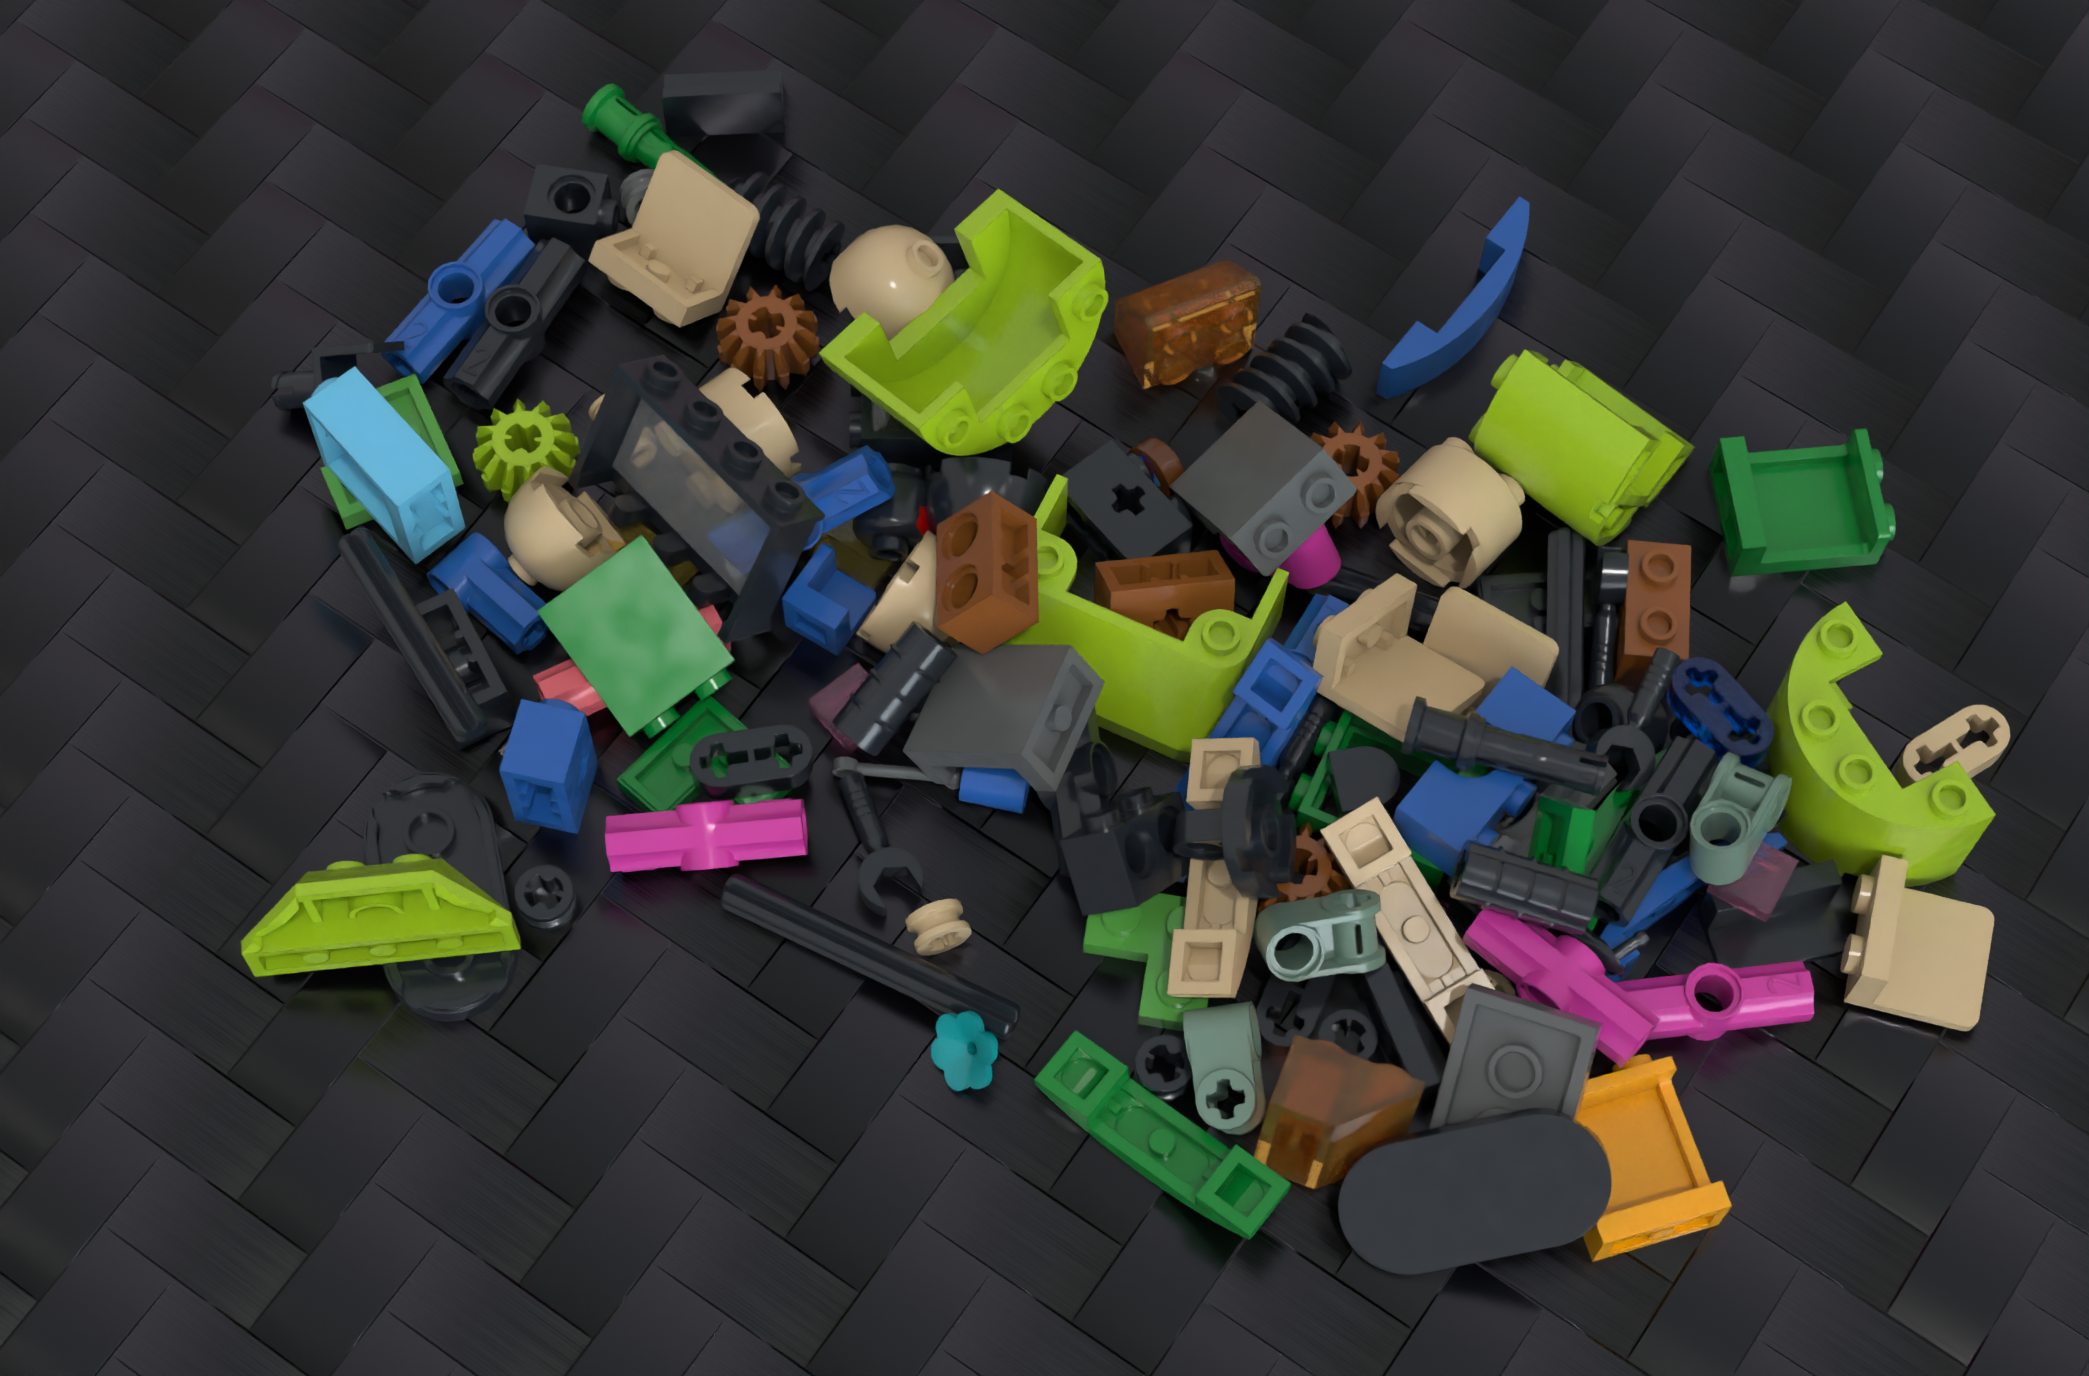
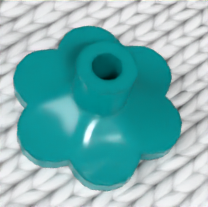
(964, 1050)

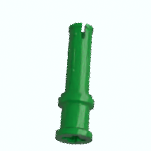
(636, 134)

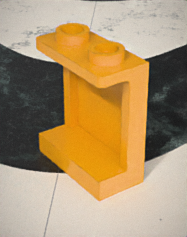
(1653, 1160)

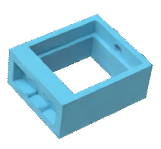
(384, 464)

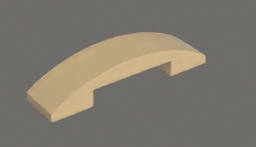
(1410, 915)
(1218, 921)

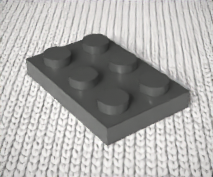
(1514, 1058)

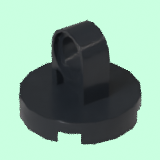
(1244, 832)

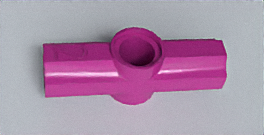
(706, 835)
(1564, 977)
(1748, 997)

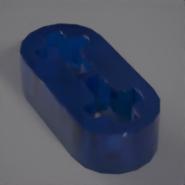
(1723, 710)

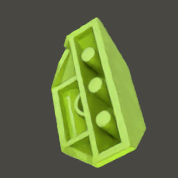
(378, 917)

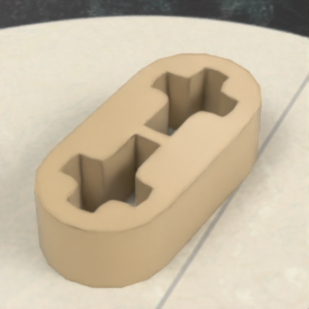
(1945, 741)

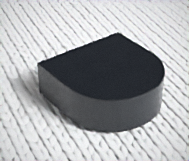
(1361, 776)

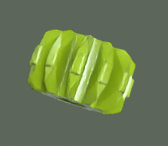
(522, 445)

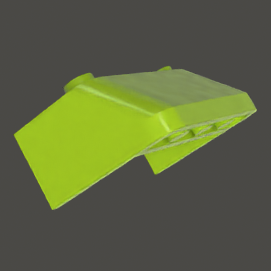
(1154, 684)

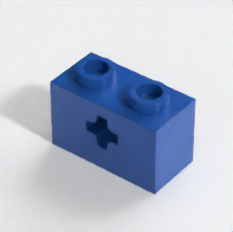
(549, 765)

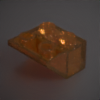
(1189, 322)
(1331, 1111)

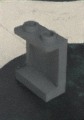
(1264, 487)
(1006, 711)

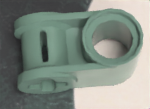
(1738, 809)
(1335, 938)
(1226, 1053)

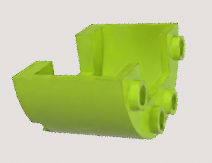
(992, 342)
(1576, 444)
(1841, 791)

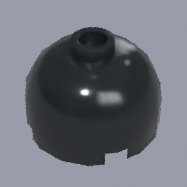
(969, 478)

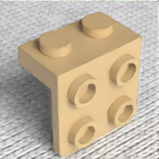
(681, 243)
(1488, 642)
(1379, 669)
(1916, 950)

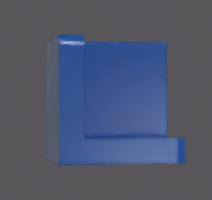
(826, 602)

